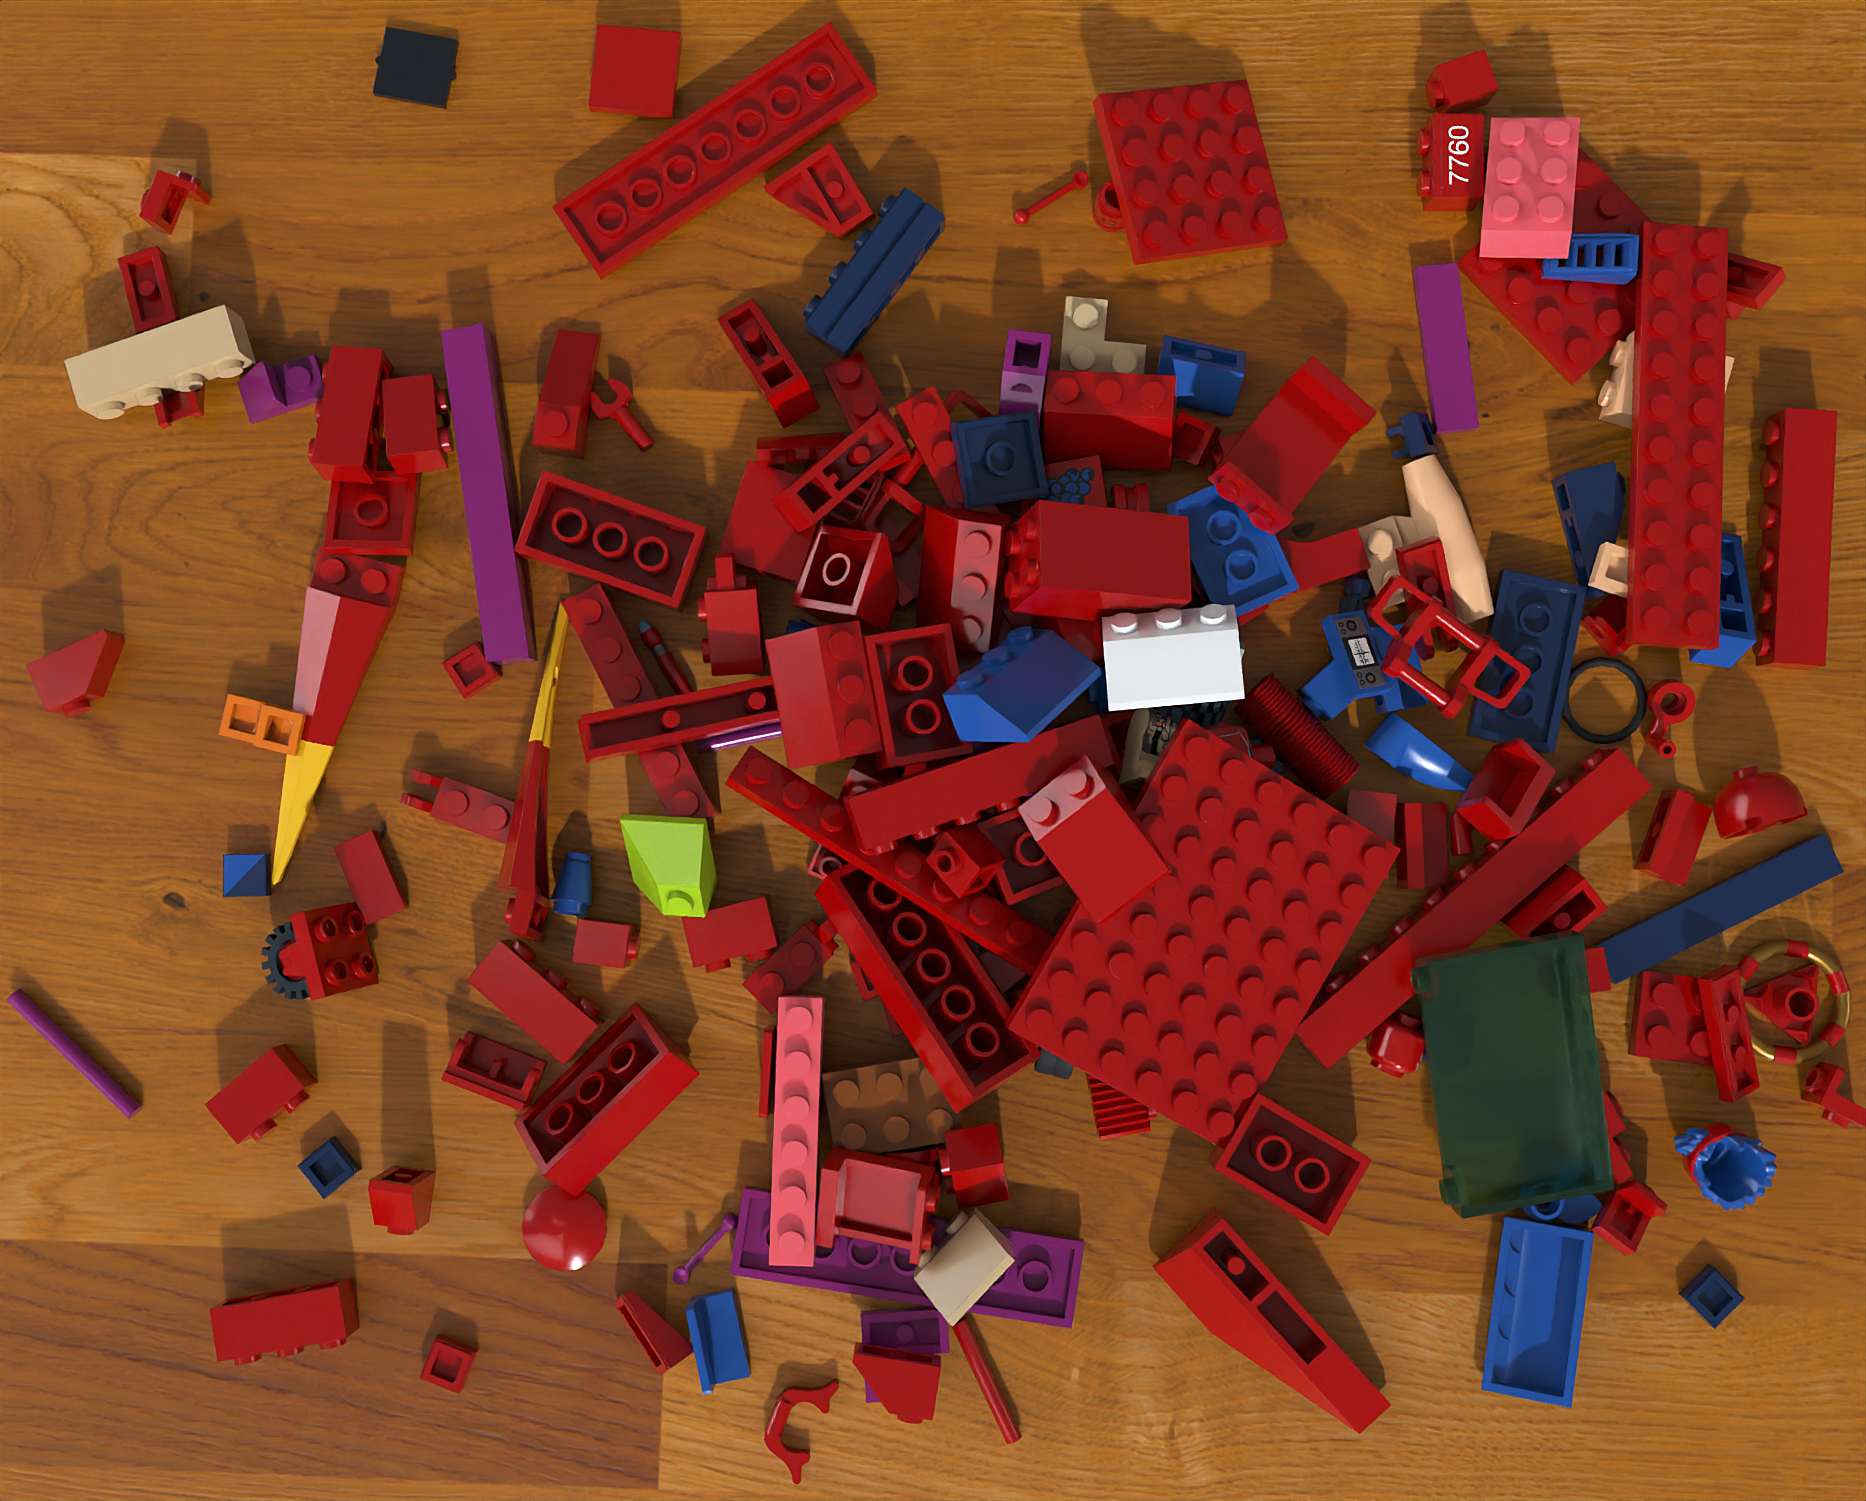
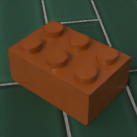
(886, 1105)

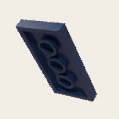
(1539, 627)

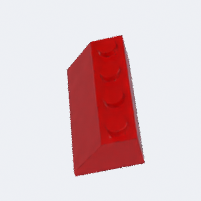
(605, 1100)

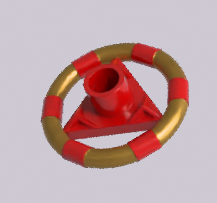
(1792, 1001)

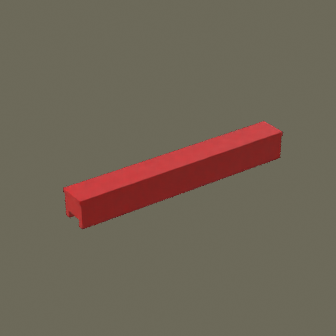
(677, 719)

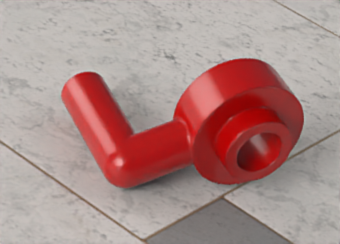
(1676, 712)

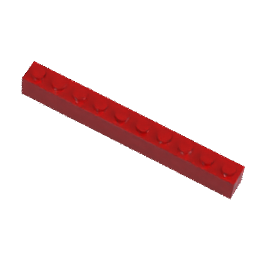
(1471, 902)

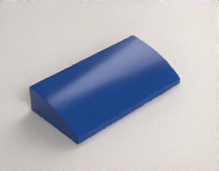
(1537, 1310)

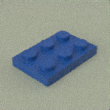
(1231, 555)

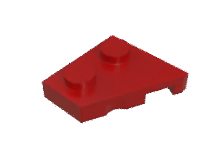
(823, 193)

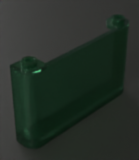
(1514, 1073)

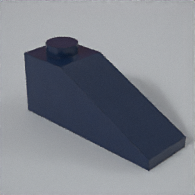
(1590, 514)

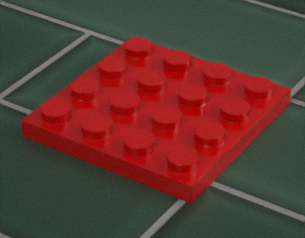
(1189, 170)
(1567, 319)

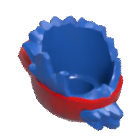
(1726, 1164)

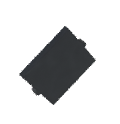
(415, 67)

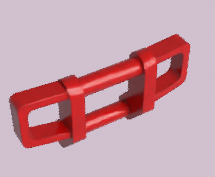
(894, 488)
(1430, 609)

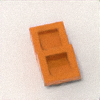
(262, 724)

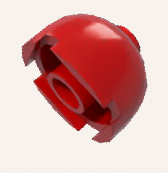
(1756, 803)

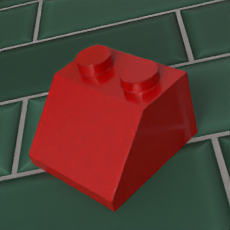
(848, 578)

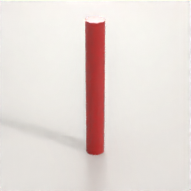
(986, 1381)

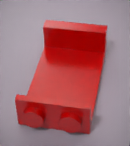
(1290, 445)

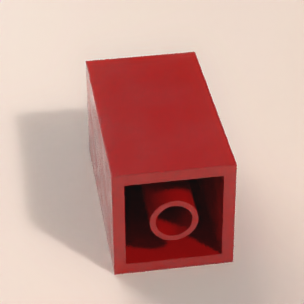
(1096, 561)

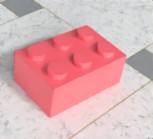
(1530, 187)

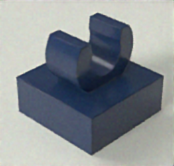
(1417, 434)

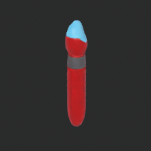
(665, 660)

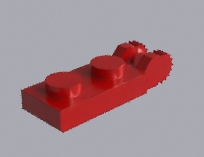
(1426, 568)
(464, 805)

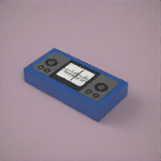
(1355, 655)

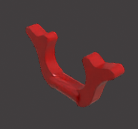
(786, 1400)

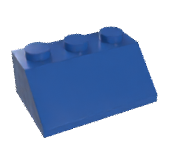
(1018, 687)

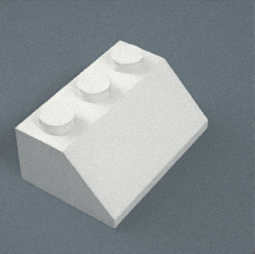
(1172, 657)

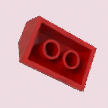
(1111, 415)
(963, 574)
(824, 695)

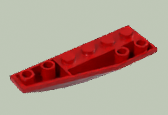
(1265, 1322)

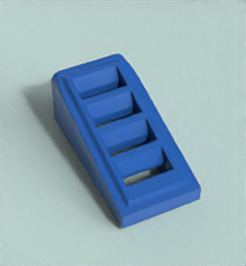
(1625, 244)

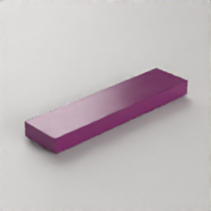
(1445, 348)

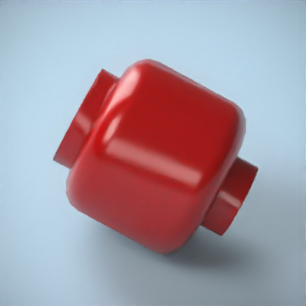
(1397, 1045)

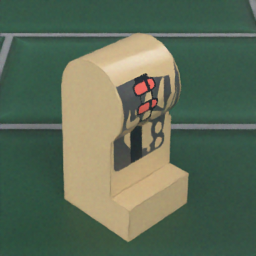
(1144, 744)

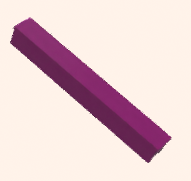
(488, 494)

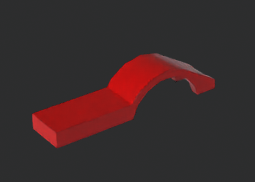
(152, 306)

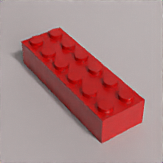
(928, 985)

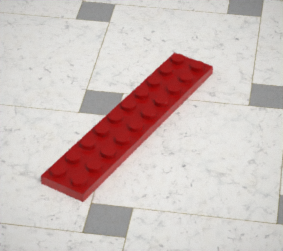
(1677, 437)

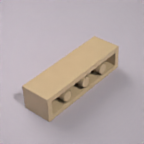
(160, 362)

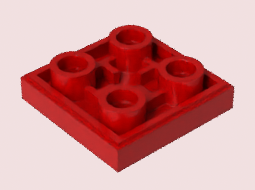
(635, 71)

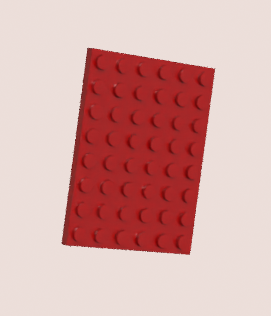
(1221, 958)

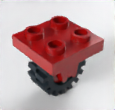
(320, 953)

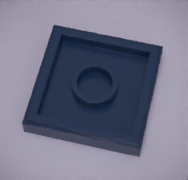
(999, 459)

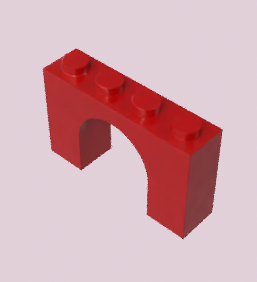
(1313, 562)

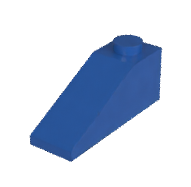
(1736, 614)

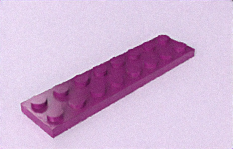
(1033, 1289)

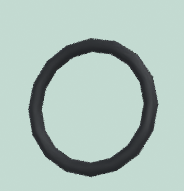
(1641, 706)

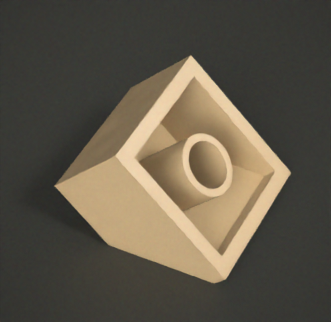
(963, 1264)

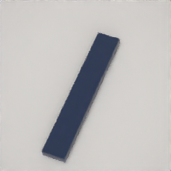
(1719, 907)

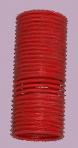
(1304, 746)

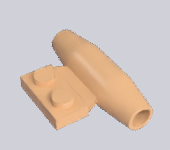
(1438, 513)

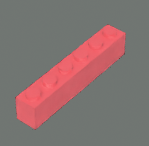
(797, 1130)

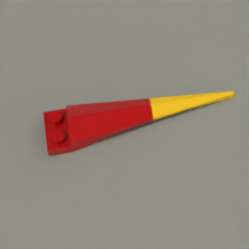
(341, 631)
(526, 851)

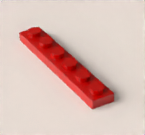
(931, 435)

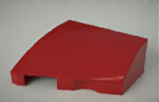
(795, 448)

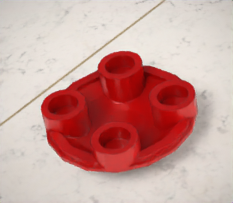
(564, 1228)

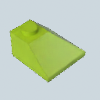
(671, 862)

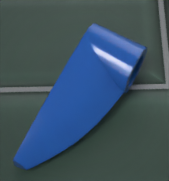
(1416, 756)

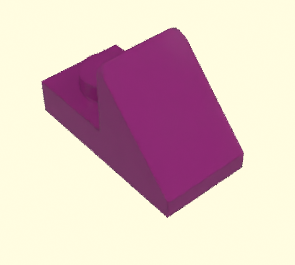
(281, 389)

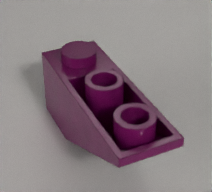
(1025, 373)

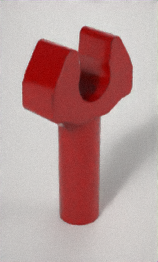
(620, 411)

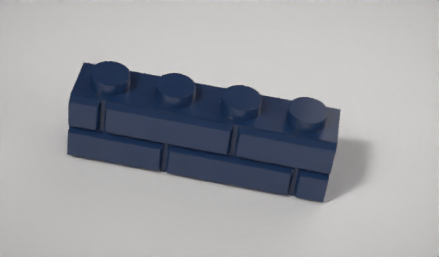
(874, 273)

